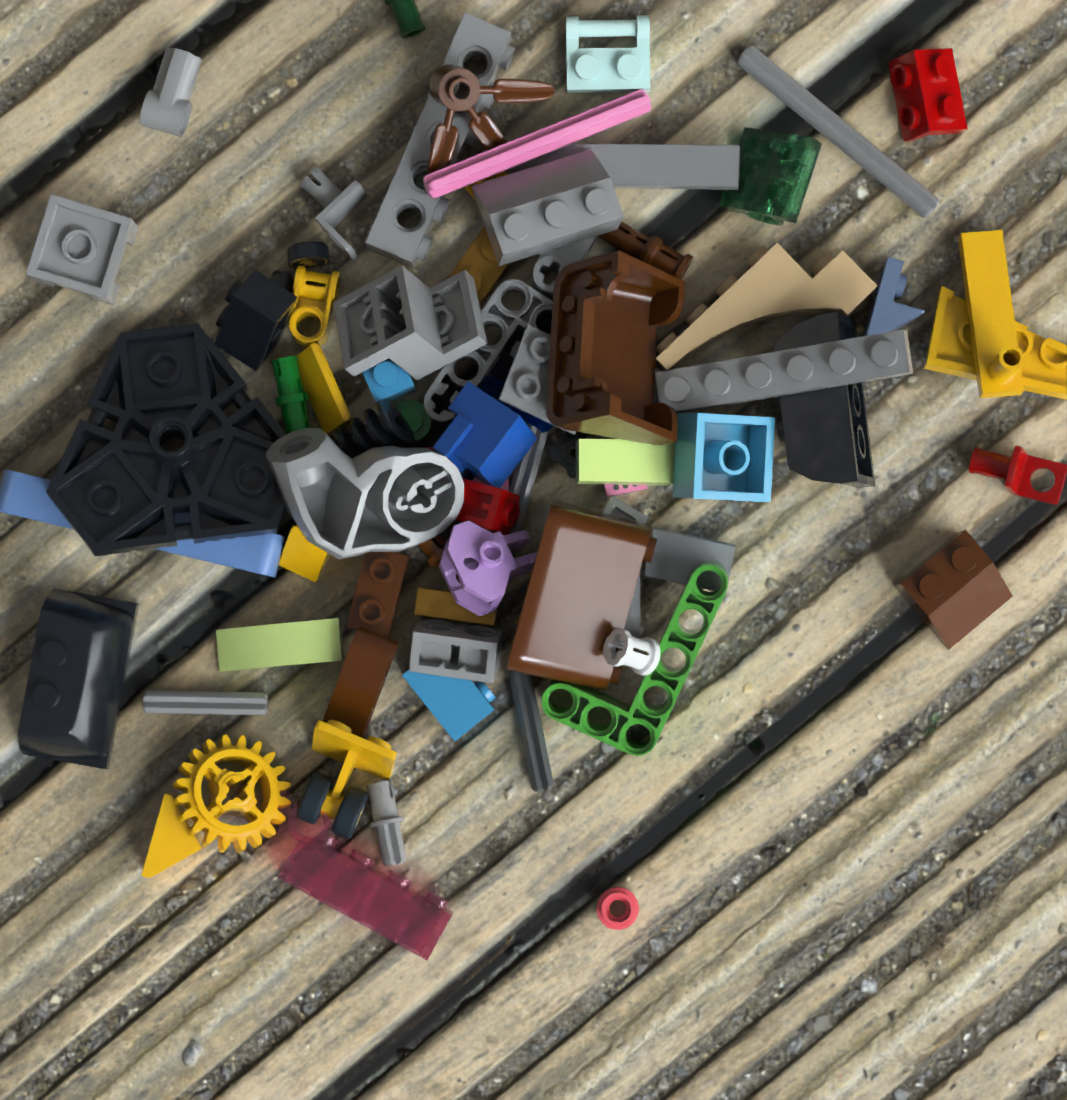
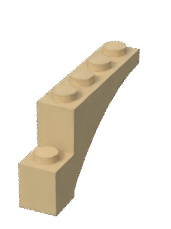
(768, 291)

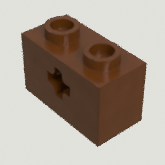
(378, 592)

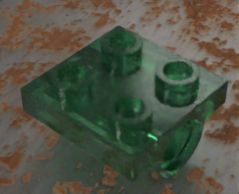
(772, 176)

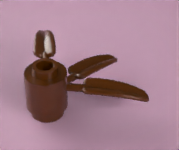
(483, 127)

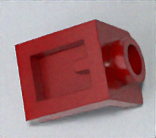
(489, 507)

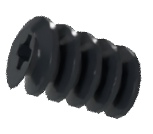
(380, 430)

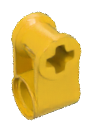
(314, 300)

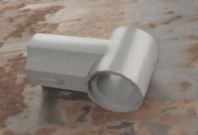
(169, 103)

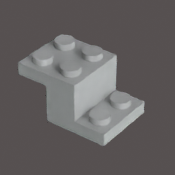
(409, 323)

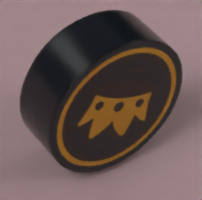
(308, 254)

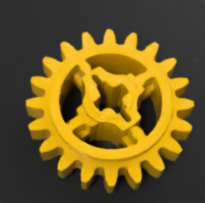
(243, 804)

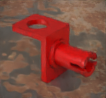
(1017, 472)

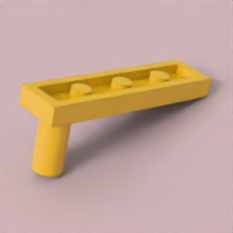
(991, 314)

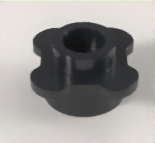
(561, 453)

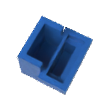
(484, 437)

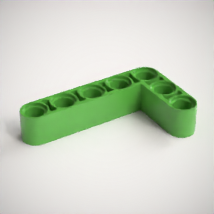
(667, 677)

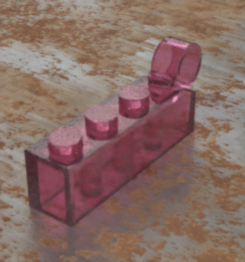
(363, 892)

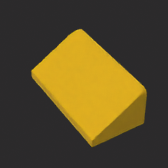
(322, 389)

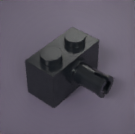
(255, 316)

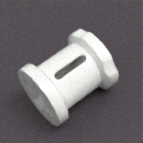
(631, 651)

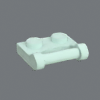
(607, 68)

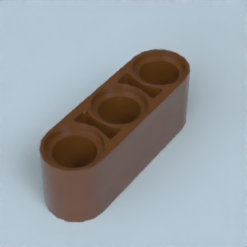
(361, 680)

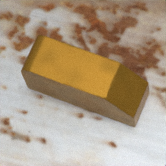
(442, 605)

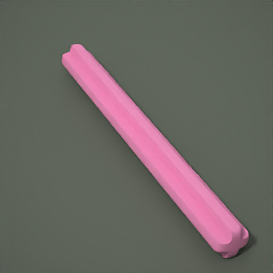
(536, 143)

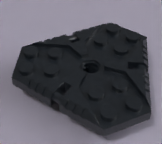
(126, 488)

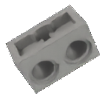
(456, 649)

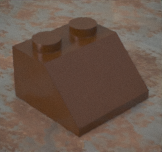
(955, 589)

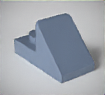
(884, 313)

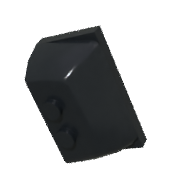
(828, 426)
(77, 678)

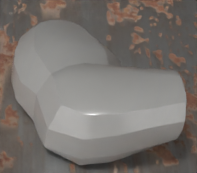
(365, 502)

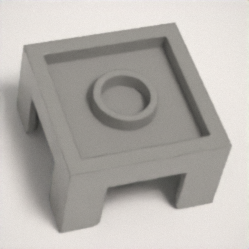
(81, 248)

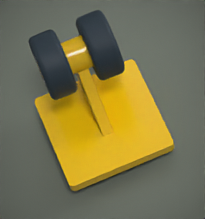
(368, 755)

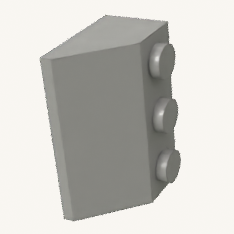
(548, 206)

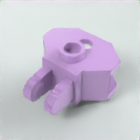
(483, 565)

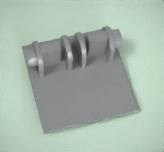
(528, 374)

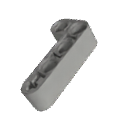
(486, 356)

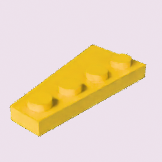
(952, 350)

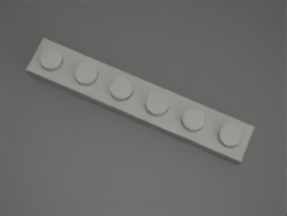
(786, 372)

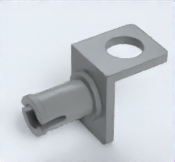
(336, 205)

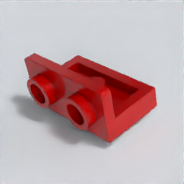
(927, 93)

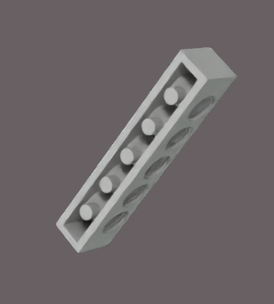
(387, 237)

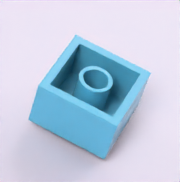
(724, 457)

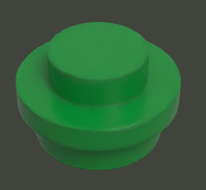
(416, 417)

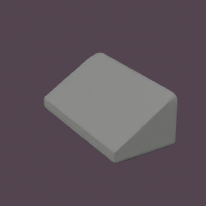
(679, 553)

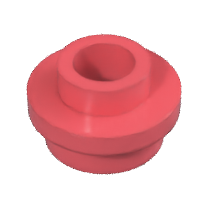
(624, 920)

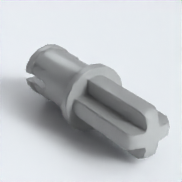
(386, 821)

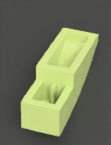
(624, 462)
(280, 644)

